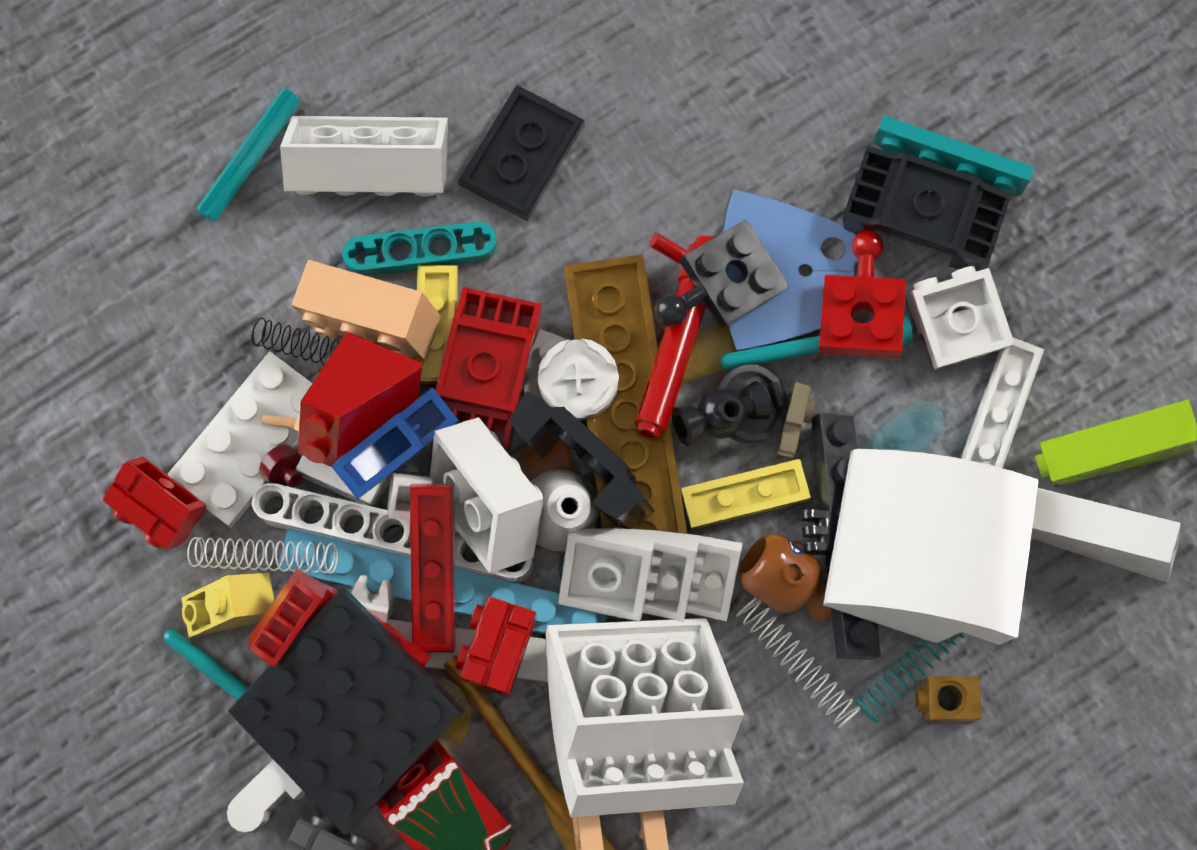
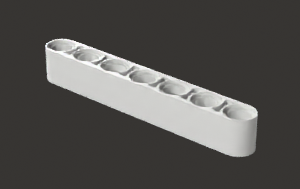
(376, 521)

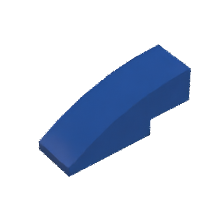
(394, 443)

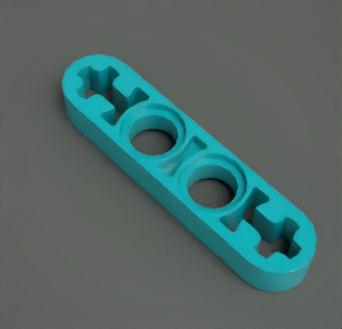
(419, 242)

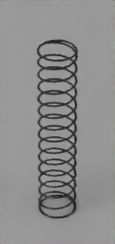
(282, 347)

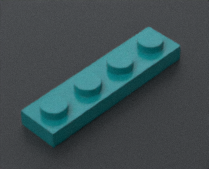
(991, 168)

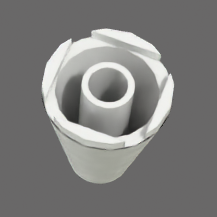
(554, 523)

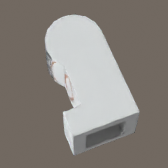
(399, 492)
(253, 805)

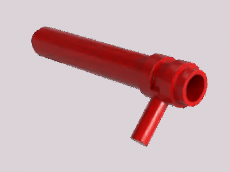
(672, 353)

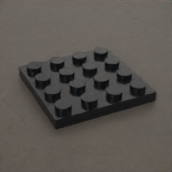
(346, 711)

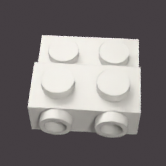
(960, 317)

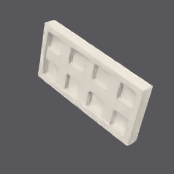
(227, 455)

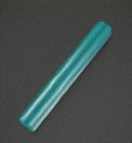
(248, 155)

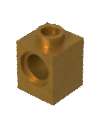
(966, 693)

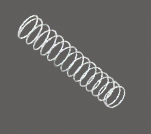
(203, 550)
(749, 606)

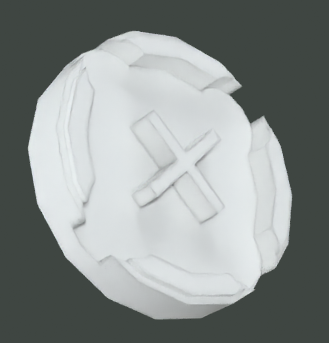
(578, 377)

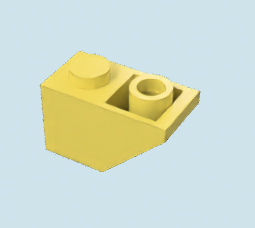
(227, 604)

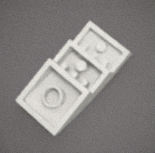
(649, 573)

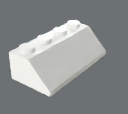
(365, 155)

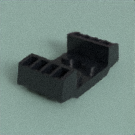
(927, 206)
(545, 425)

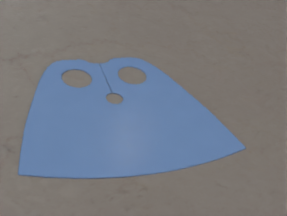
(791, 240)

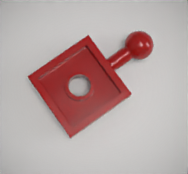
(880, 296)

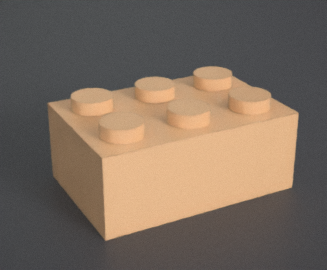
(366, 307)

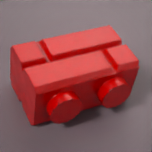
(153, 503)
(496, 645)

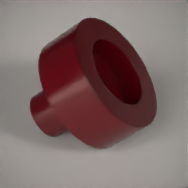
(280, 466)

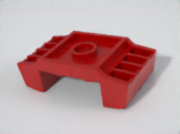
(488, 359)
(294, 609)

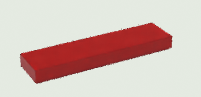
(432, 567)

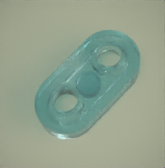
(905, 434)

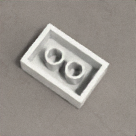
(493, 499)

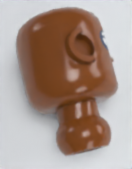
(784, 577)

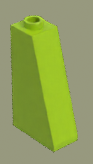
(1120, 444)

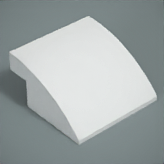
(932, 545)
(642, 716)

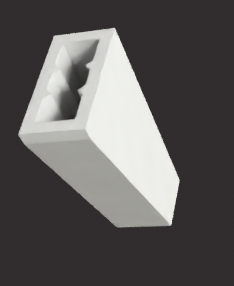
(1107, 533)

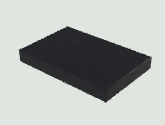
(521, 152)

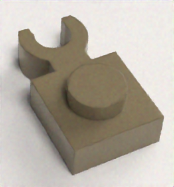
(798, 412)

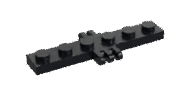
(833, 441)

